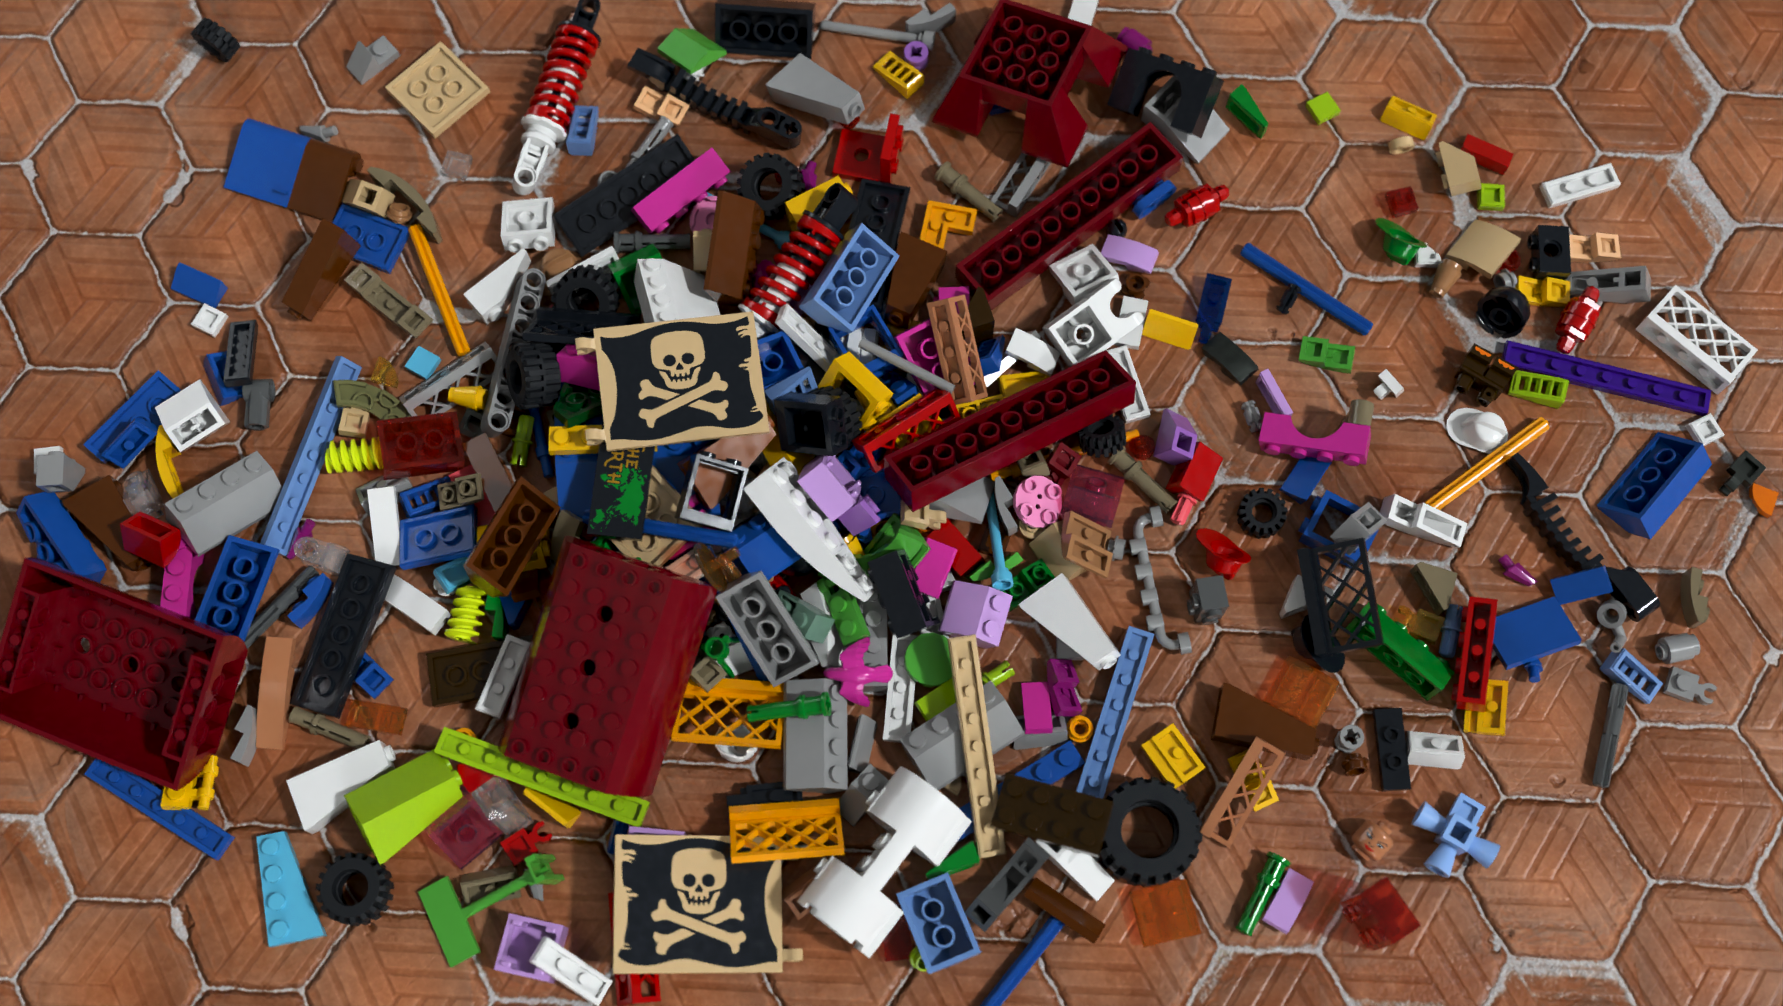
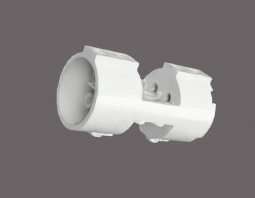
(915, 820)

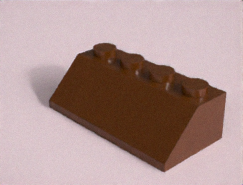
(733, 249)
(510, 539)

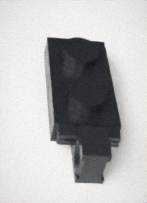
(763, 794)

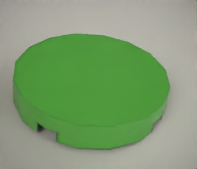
(928, 660)

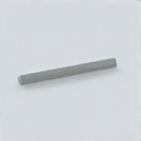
(906, 365)

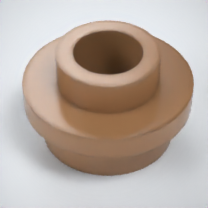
(399, 213)

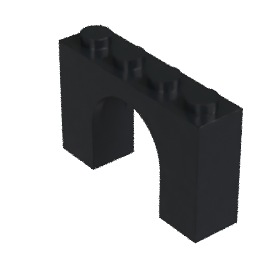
(1142, 69)

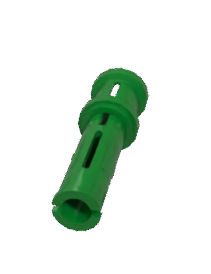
(801, 707)
(1271, 881)

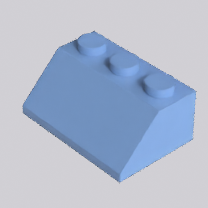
(938, 923)

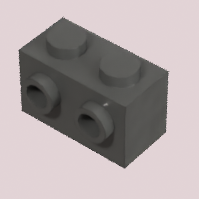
(1208, 600)

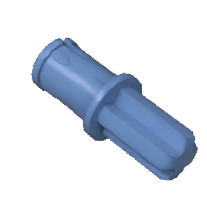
(1450, 631)

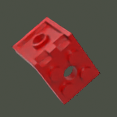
(881, 153)

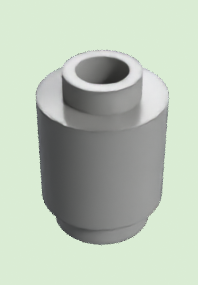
(1677, 648)

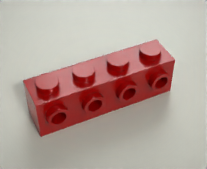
(1476, 654)

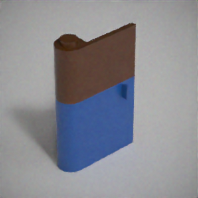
(291, 169)

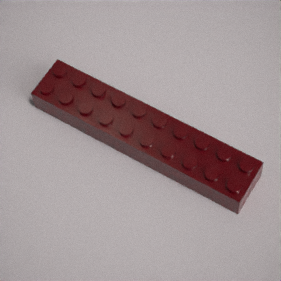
(1069, 216)
(1008, 430)

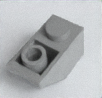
(58, 472)

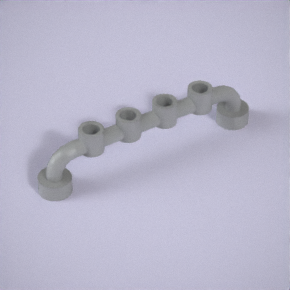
(1149, 594)

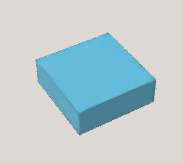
(423, 363)

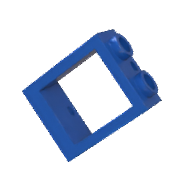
(877, 366)
(1314, 540)

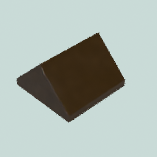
(981, 317)

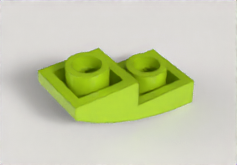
(937, 700)

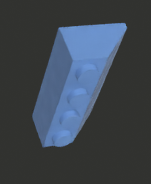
(849, 280)

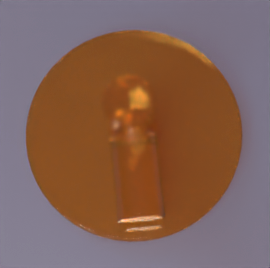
(712, 566)

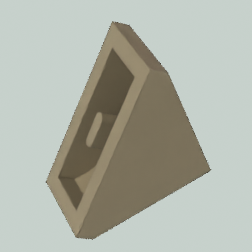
(1435, 584)

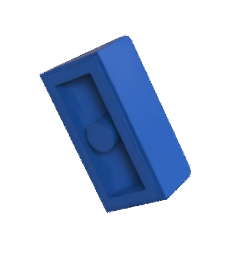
(198, 285)
(215, 368)
(130, 442)
(1304, 478)

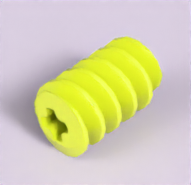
(352, 456)
(465, 614)

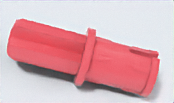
(1182, 508)

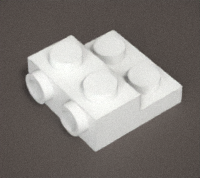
(528, 224)
(1082, 273)

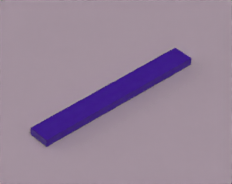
(1609, 378)

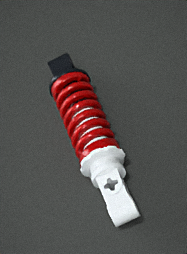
(557, 92)
(794, 266)

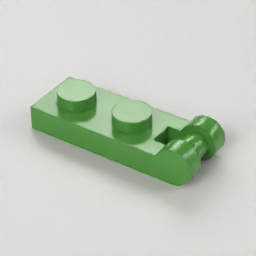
(845, 611)

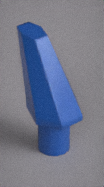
(865, 537)
(1534, 669)

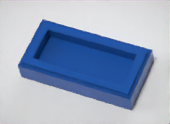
(1581, 585)

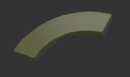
(368, 398)

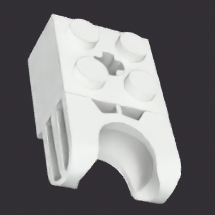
(1096, 319)

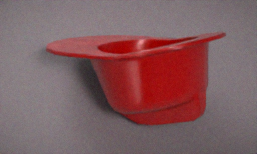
(1221, 553)

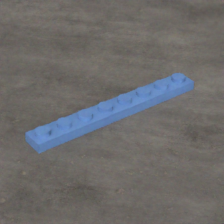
(308, 460)
(1115, 712)

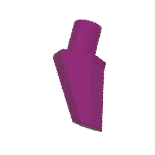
(809, 176)
(305, 530)
(1516, 571)

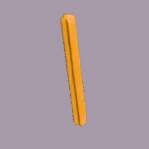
(439, 290)
(1488, 463)

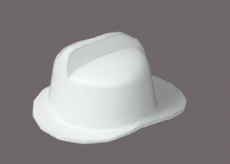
(1477, 429)

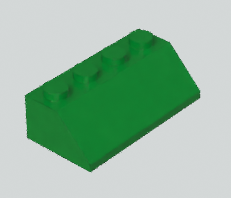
(1405, 655)

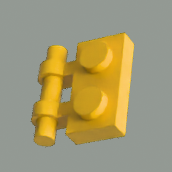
(184, 797)

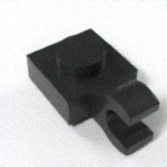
(1742, 471)

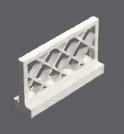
(1687, 351)

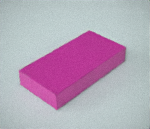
(1036, 708)

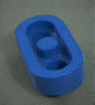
(1160, 193)

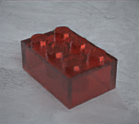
(419, 445)
(1379, 914)

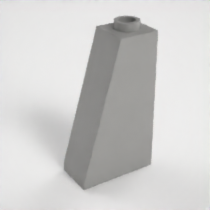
(815, 91)

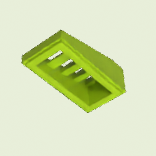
(1540, 380)

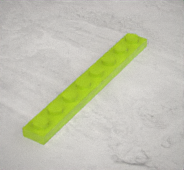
(489, 759)

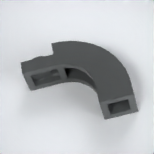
(1007, 884)

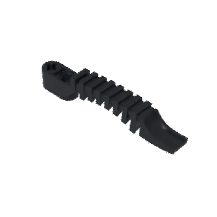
(662, 75)
(1626, 583)

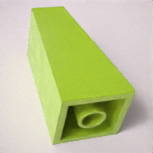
(404, 802)

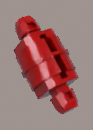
(1196, 205)
(1577, 319)

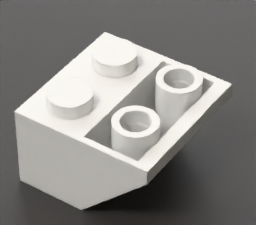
(191, 416)

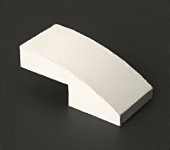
(1033, 351)

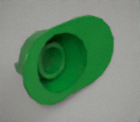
(1398, 242)

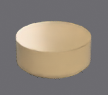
(1401, 145)

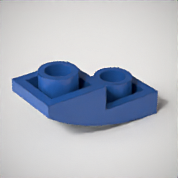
(317, 591)

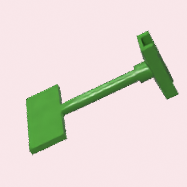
(451, 920)

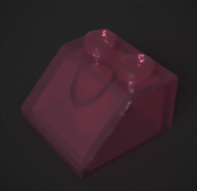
(1093, 495)
(463, 830)

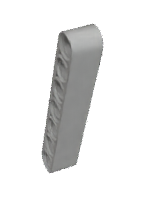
(516, 316)

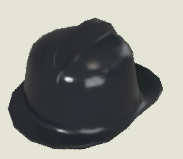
(1304, 647)

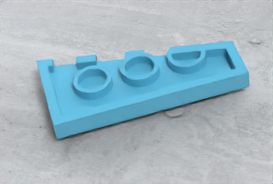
(286, 897)

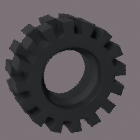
(215, 39)
(1103, 437)
(1272, 502)

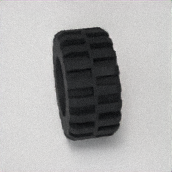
(1181, 817)

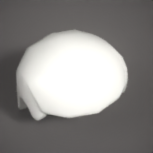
(736, 753)

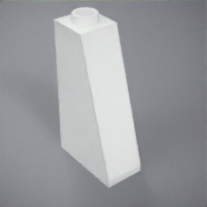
(1067, 617)
(321, 790)

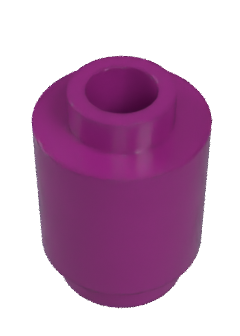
(1134, 39)

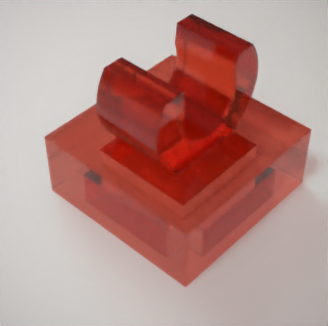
(1401, 202)

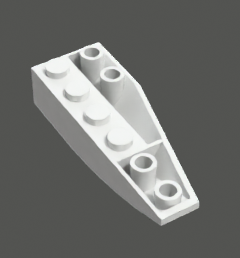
(807, 528)

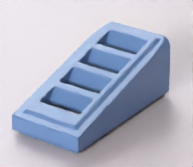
(582, 144)
(789, 385)
(1618, 663)

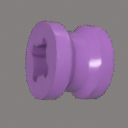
(916, 47)

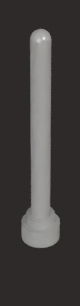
(926, 37)

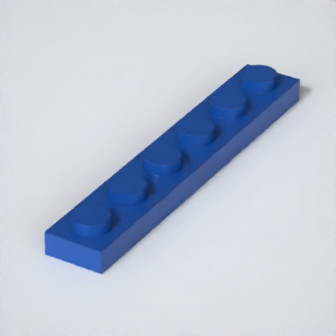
(1046, 770)
(147, 799)

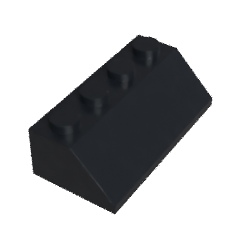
(765, 27)

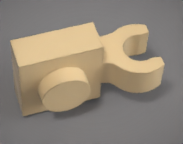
(922, 517)

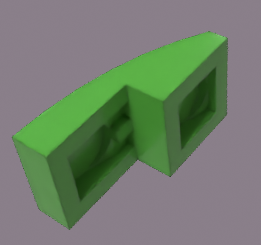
(1328, 356)
(986, 568)

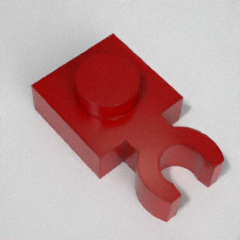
(522, 844)

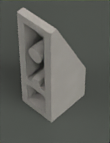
(1614, 284)

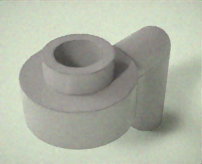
(1613, 622)

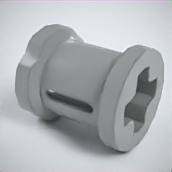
(1350, 731)

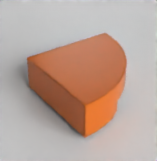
(1763, 499)

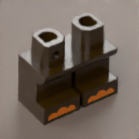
(1471, 375)

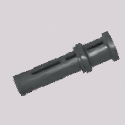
(637, 241)

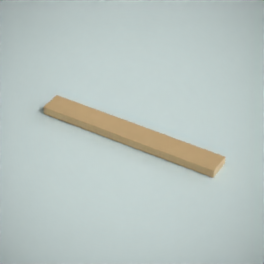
(975, 743)

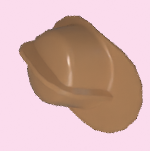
(554, 263)

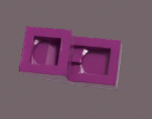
(1061, 684)

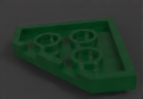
(577, 405)

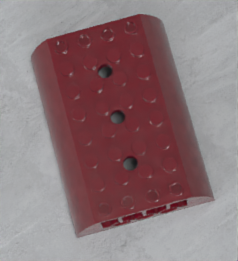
(638, 678)
(94, 696)

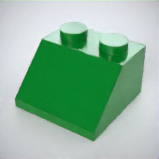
(624, 271)

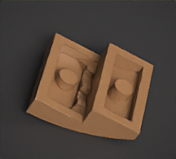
(1086, 544)

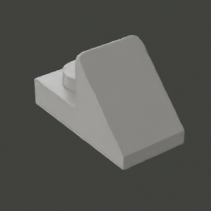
(371, 60)

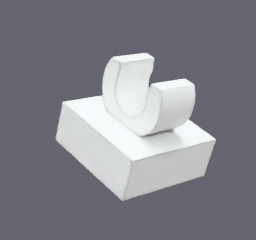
(1388, 385)

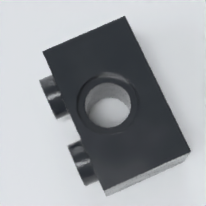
(1556, 242)

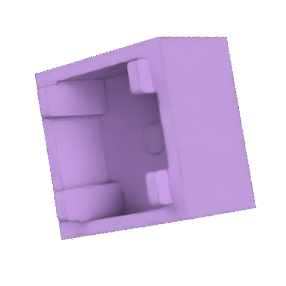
(829, 485)
(521, 940)

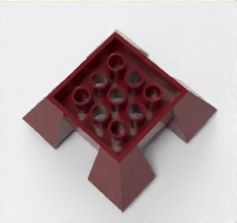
(1029, 65)

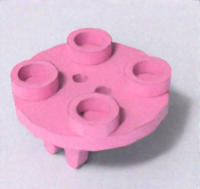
(1048, 504)

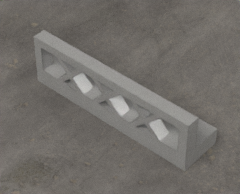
(1024, 190)
(447, 376)

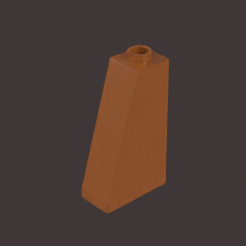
(714, 484)

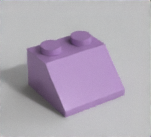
(976, 611)

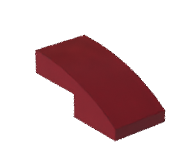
(1061, 463)

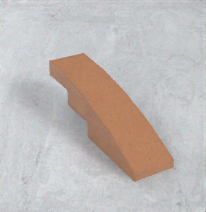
(275, 693)

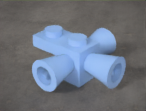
(1455, 834)

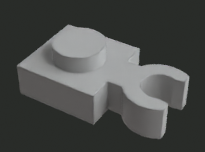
(1685, 686)

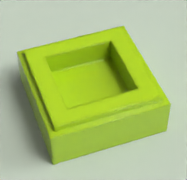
(1323, 108)
(1491, 197)

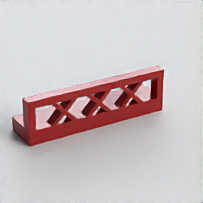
(904, 420)
(629, 985)

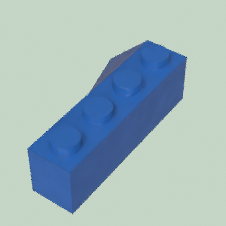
(58, 535)

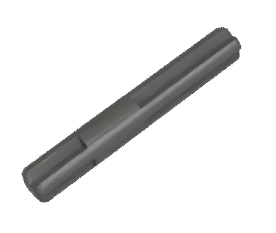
(279, 605)
(1610, 735)

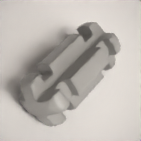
(1252, 415)

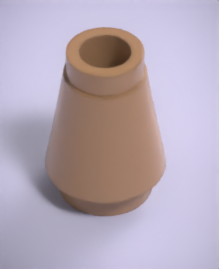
(1445, 277)

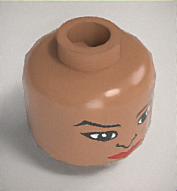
(1372, 840)

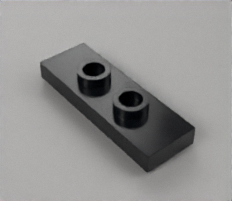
(241, 353)
(1391, 749)

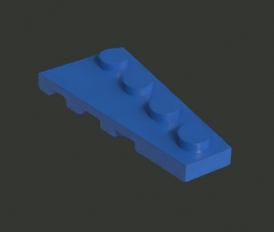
(139, 406)

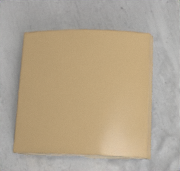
(1483, 248)

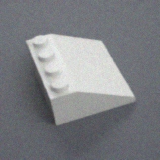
(671, 292)

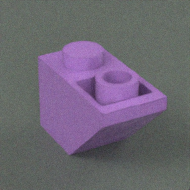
(1175, 439)
(861, 515)

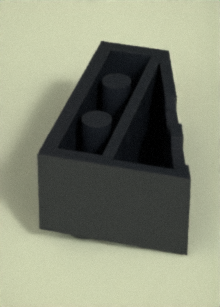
(901, 594)

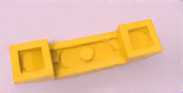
(165, 451)

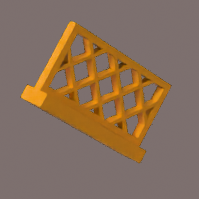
(736, 692)
(785, 819)

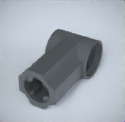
(258, 401)

